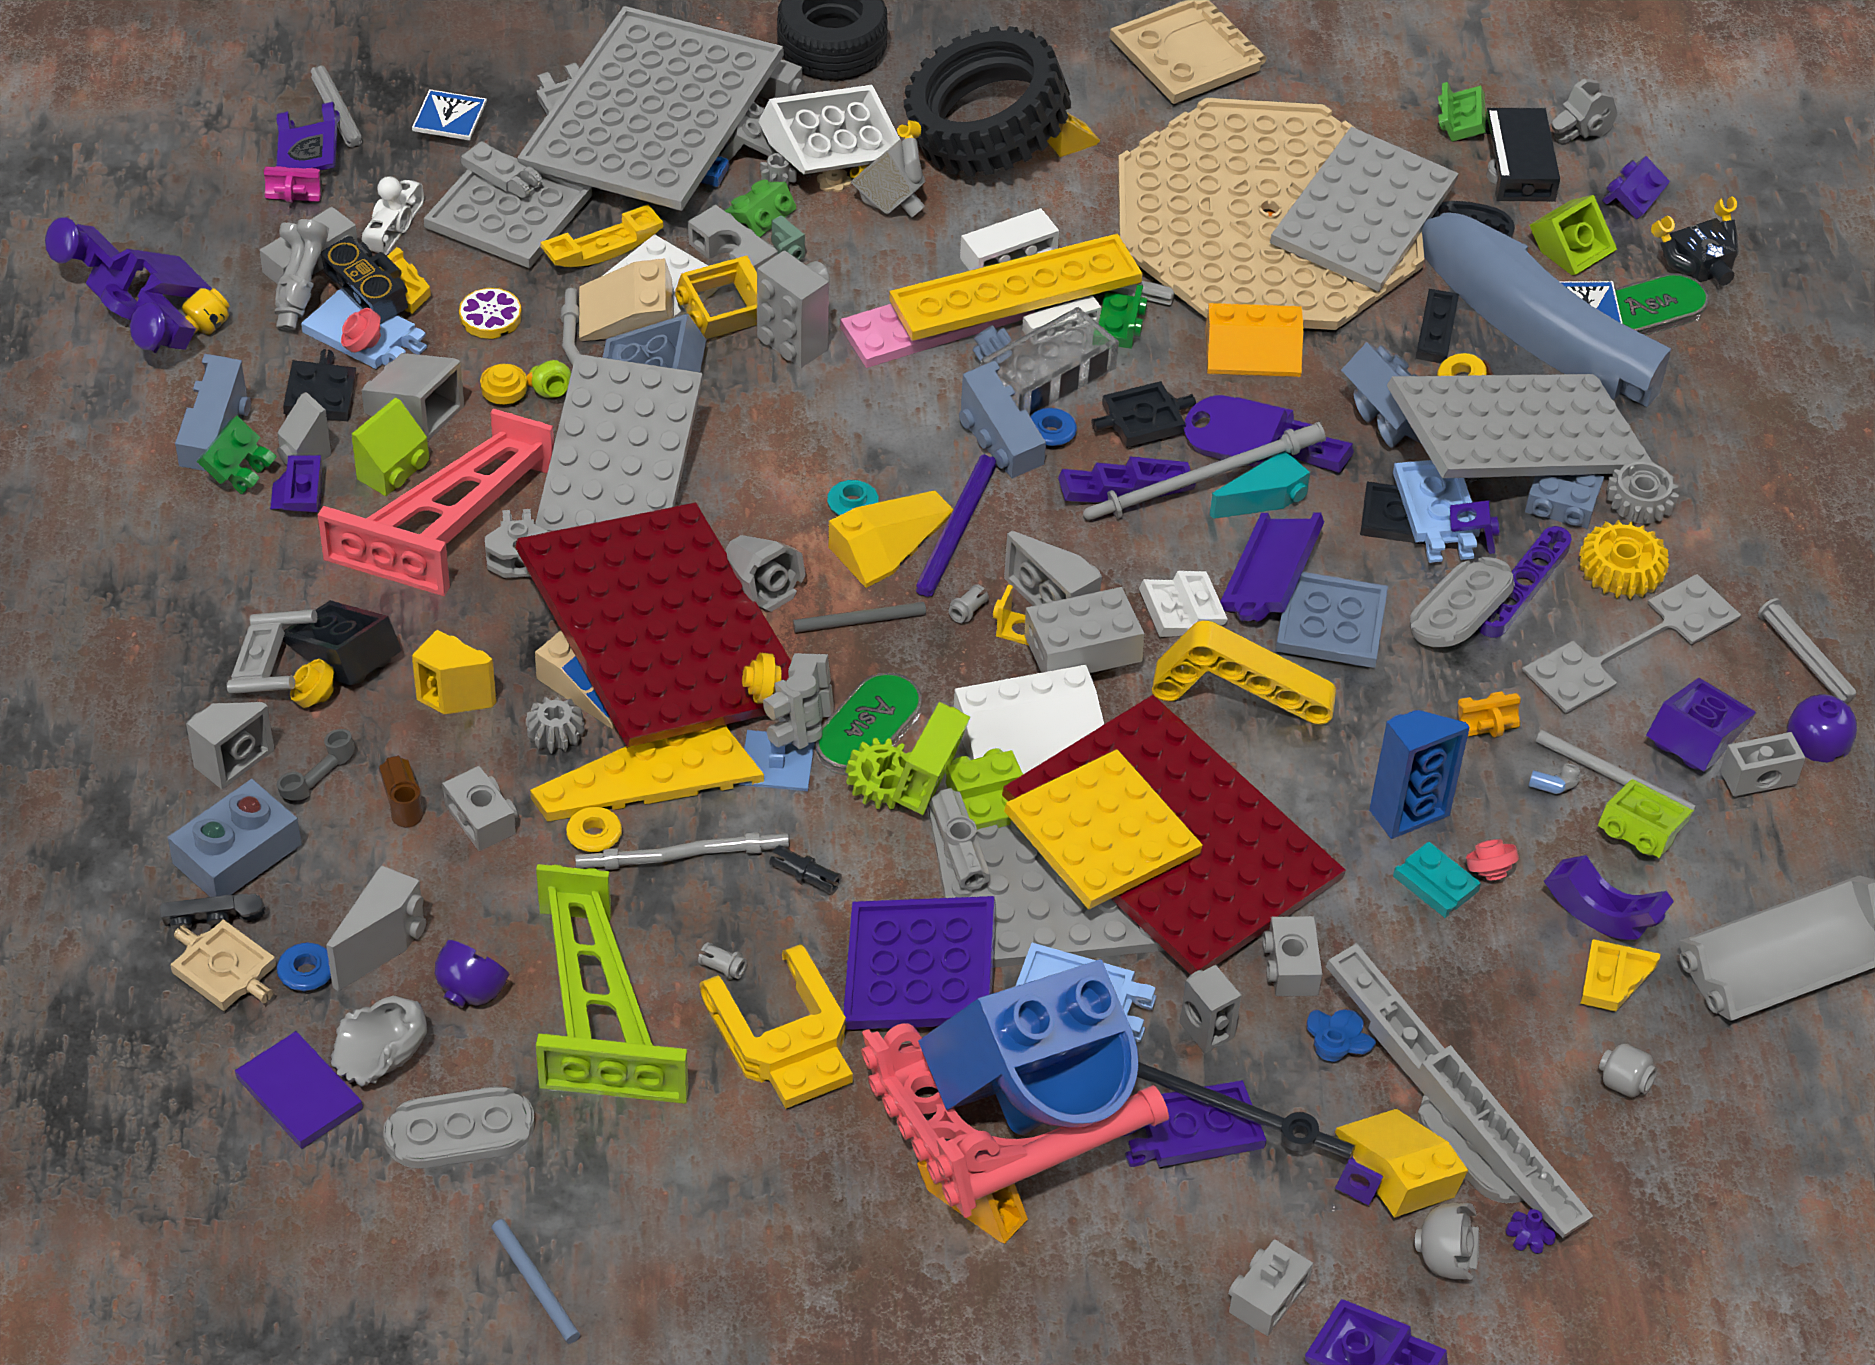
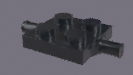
(326, 383)
(1143, 413)

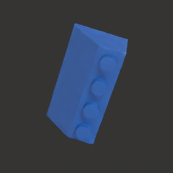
(1417, 771)

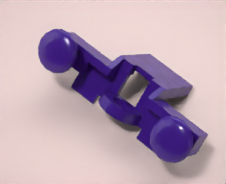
(152, 316)

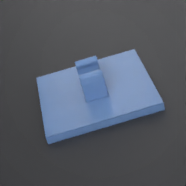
(782, 766)

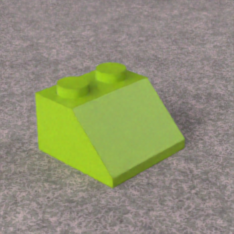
(1574, 235)
(389, 448)

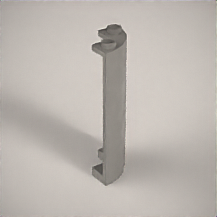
(1784, 949)

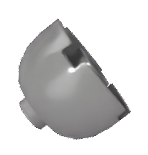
(1449, 1241)

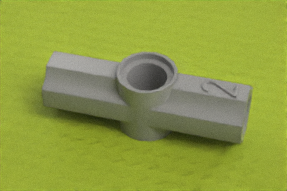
(960, 839)

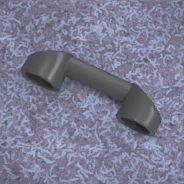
(340, 749)

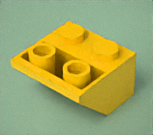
(453, 675)

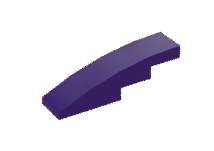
(1329, 454)
(1122, 479)

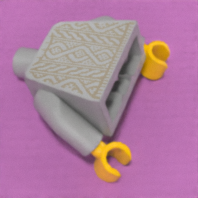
(893, 175)

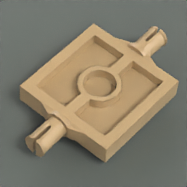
(223, 964)

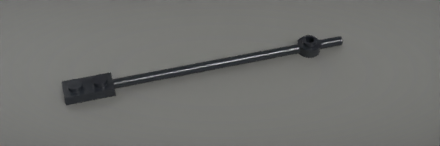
(1294, 1123)

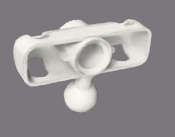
(391, 214)

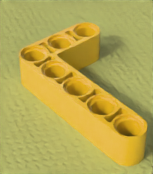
(1245, 664)

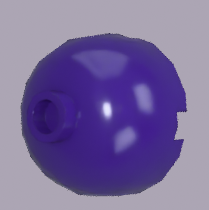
(1823, 727)
(467, 975)

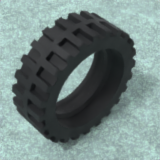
(1001, 137)

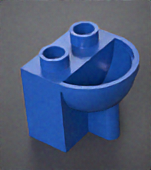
(1045, 1048)

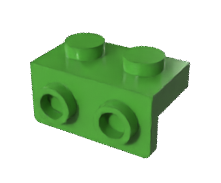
(1462, 112)
(762, 205)

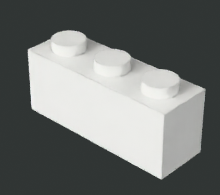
(1009, 240)

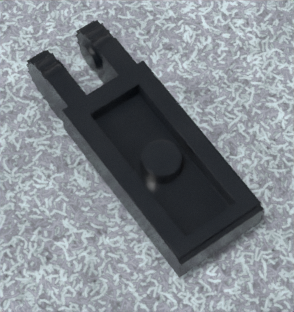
(212, 910)

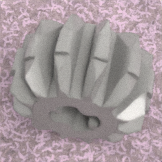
(555, 724)

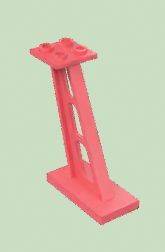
(420, 559)

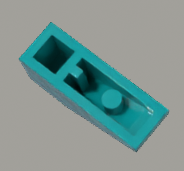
(1263, 488)

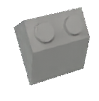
(229, 739)

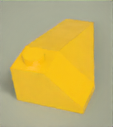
(882, 534)

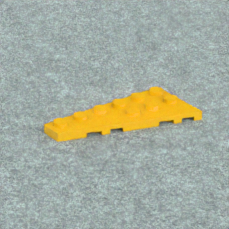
(650, 773)

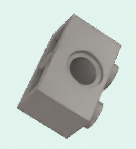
(1762, 764)
(480, 808)
(1293, 956)
(1210, 1008)

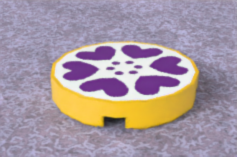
(490, 312)

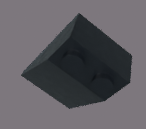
(346, 639)

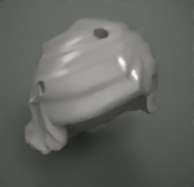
(378, 1039)

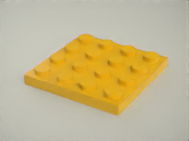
(1103, 828)

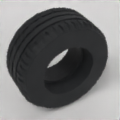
(835, 52)

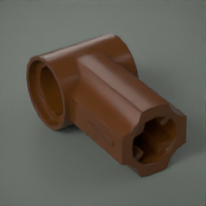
(401, 791)

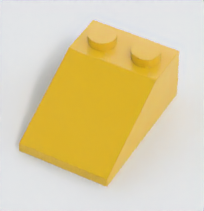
(1412, 1159)

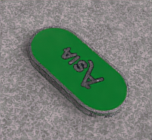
(1661, 302)
(877, 708)

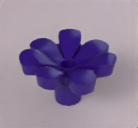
(1530, 1230)

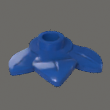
(1338, 1034)

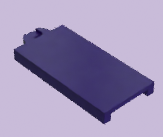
(1271, 566)

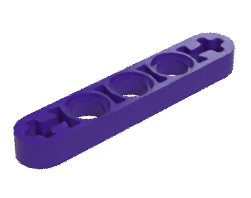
(1537, 574)

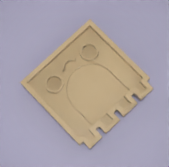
(1188, 48)

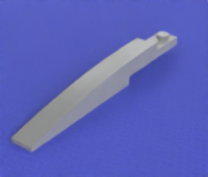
(1457, 1092)

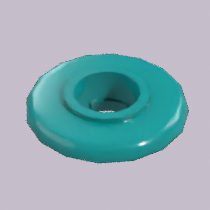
(840, 504)

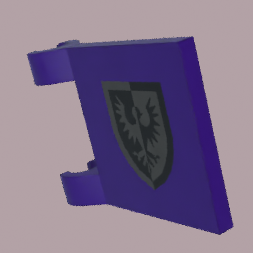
(308, 145)

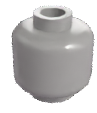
(1628, 1070)

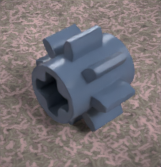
(990, 341)

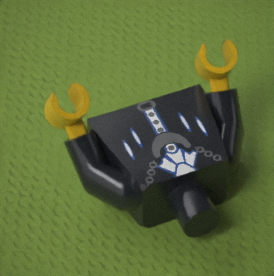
(1702, 249)

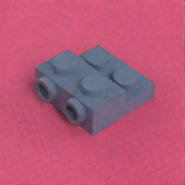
(1565, 498)

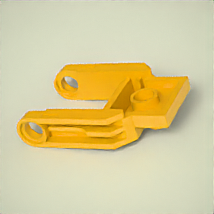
(796, 1057)

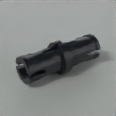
(805, 869)

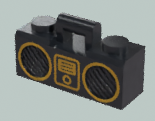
(361, 279)

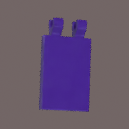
(1197, 1131)

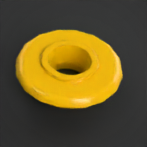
(1462, 363)
(593, 818)

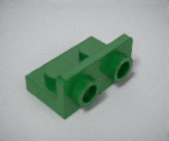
(1121, 316)

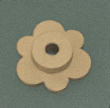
(834, 180)

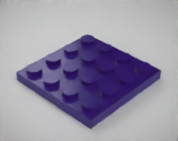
(917, 960)

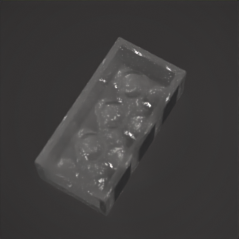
(1055, 360)

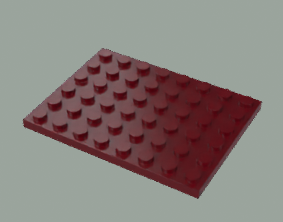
(654, 620)
(1251, 853)

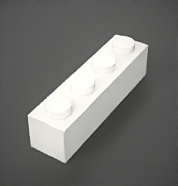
(1038, 319)

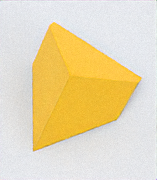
(1074, 137)

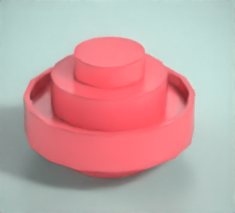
(361, 330)
(1492, 859)

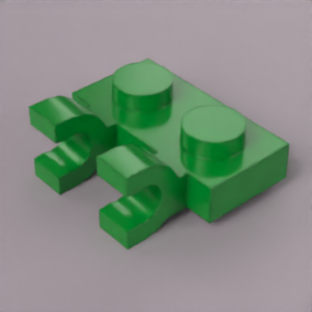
(228, 451)

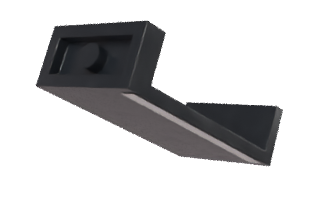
(1523, 154)

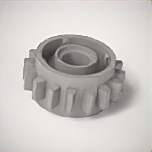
(1642, 492)

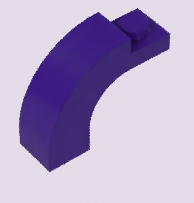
(1602, 906)

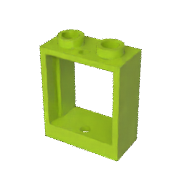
(930, 757)

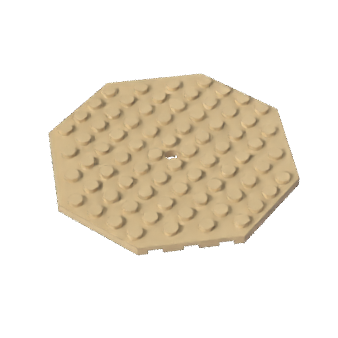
(1198, 201)

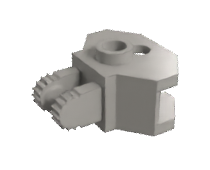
(1584, 113)
(501, 543)

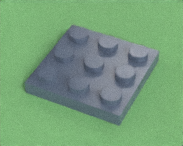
(1333, 620)

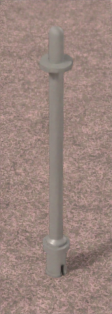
(1290, 442)

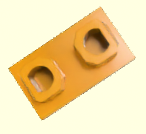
(1490, 714)

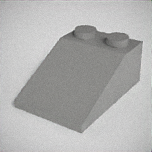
(1047, 572)
(376, 927)

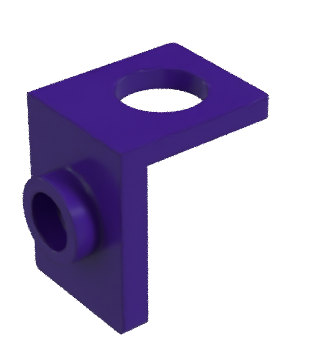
(1482, 520)
(1359, 1181)

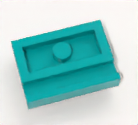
(1437, 879)

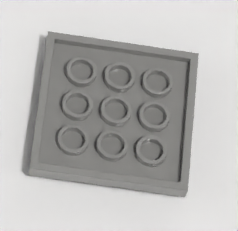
(504, 222)

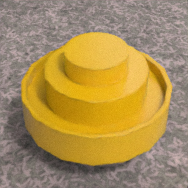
(503, 383)
(761, 677)
(312, 683)

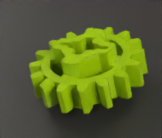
(876, 771)

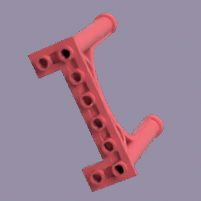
(957, 1163)

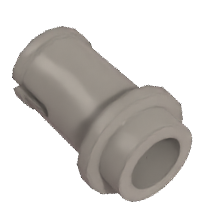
(963, 608)
(729, 963)

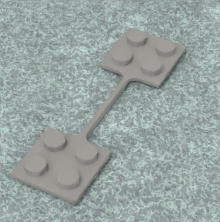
(1574, 677)

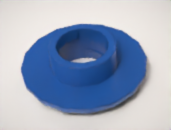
(1055, 418)
(301, 955)

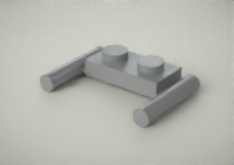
(260, 652)

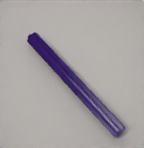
(956, 525)

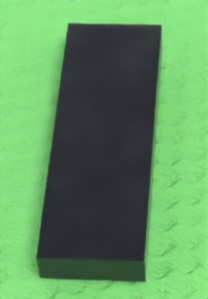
(1437, 326)

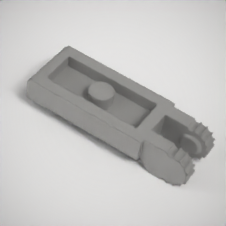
(501, 169)

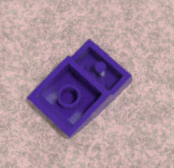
(1368, 1338)

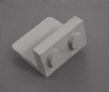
(748, 133)

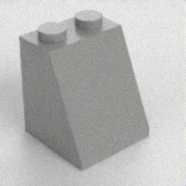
(424, 384)

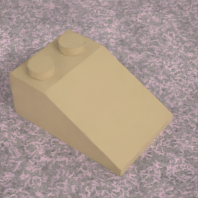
(625, 300)

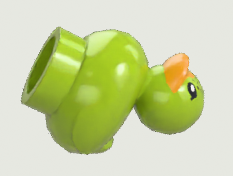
(549, 379)

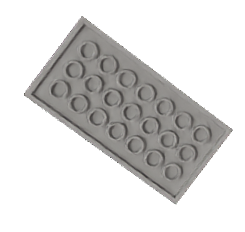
(1517, 424)

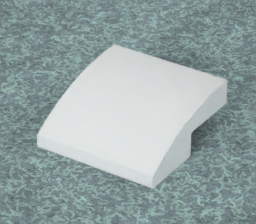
(1182, 602)

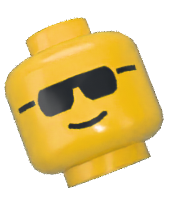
(206, 310)

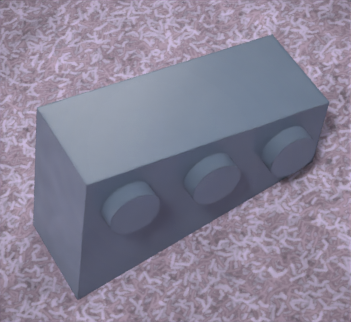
(218, 401)

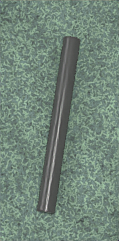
(859, 617)

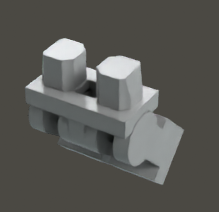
(801, 702)

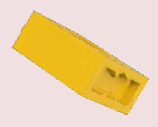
(736, 271)

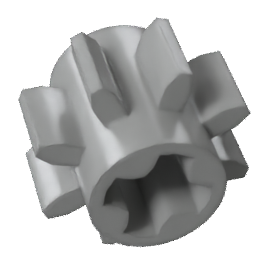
(778, 170)

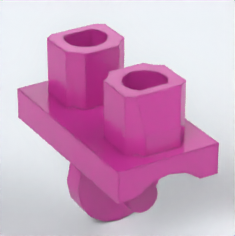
(292, 183)

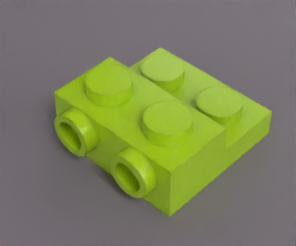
(982, 785)
(1644, 818)

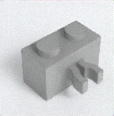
(1269, 1287)

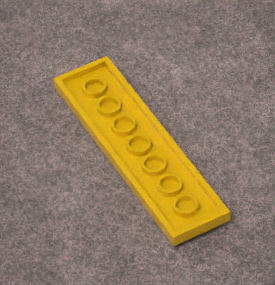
(1014, 286)

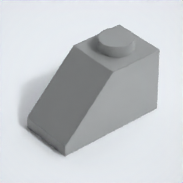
(304, 430)

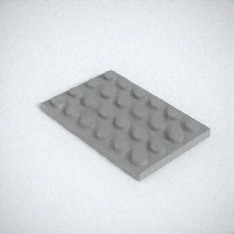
(1364, 208)
(618, 442)

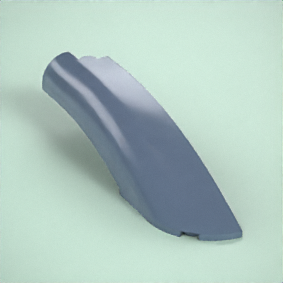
(1539, 311)

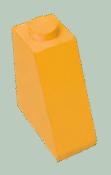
(997, 1213)

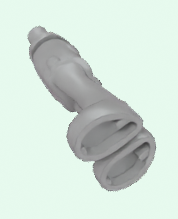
(295, 285)

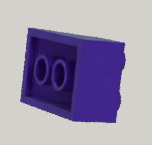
(1699, 724)

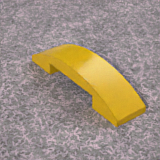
(605, 244)

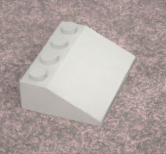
(829, 128)
(1030, 714)

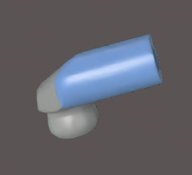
(1558, 783)

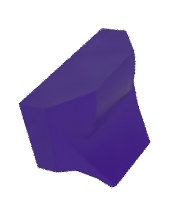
(299, 485)

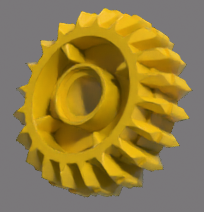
(1624, 559)

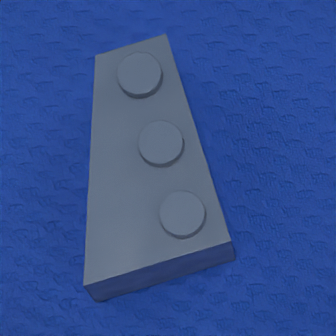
(998, 422)

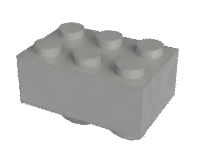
(793, 307)
(1086, 631)

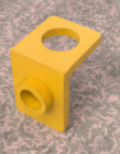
(1007, 619)

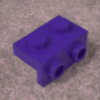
(1637, 187)

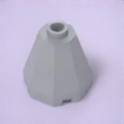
(766, 569)

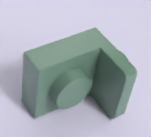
(788, 238)

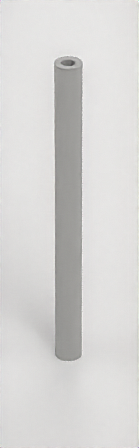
(1600, 765)

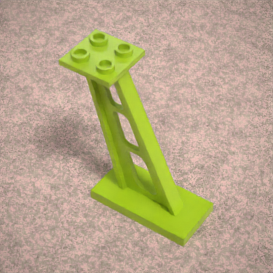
(577, 1060)

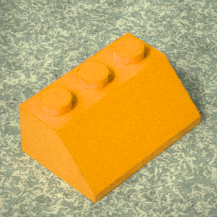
(1254, 339)

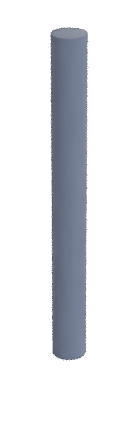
(535, 1281)

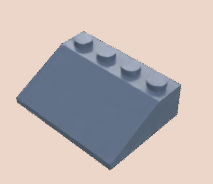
(668, 344)

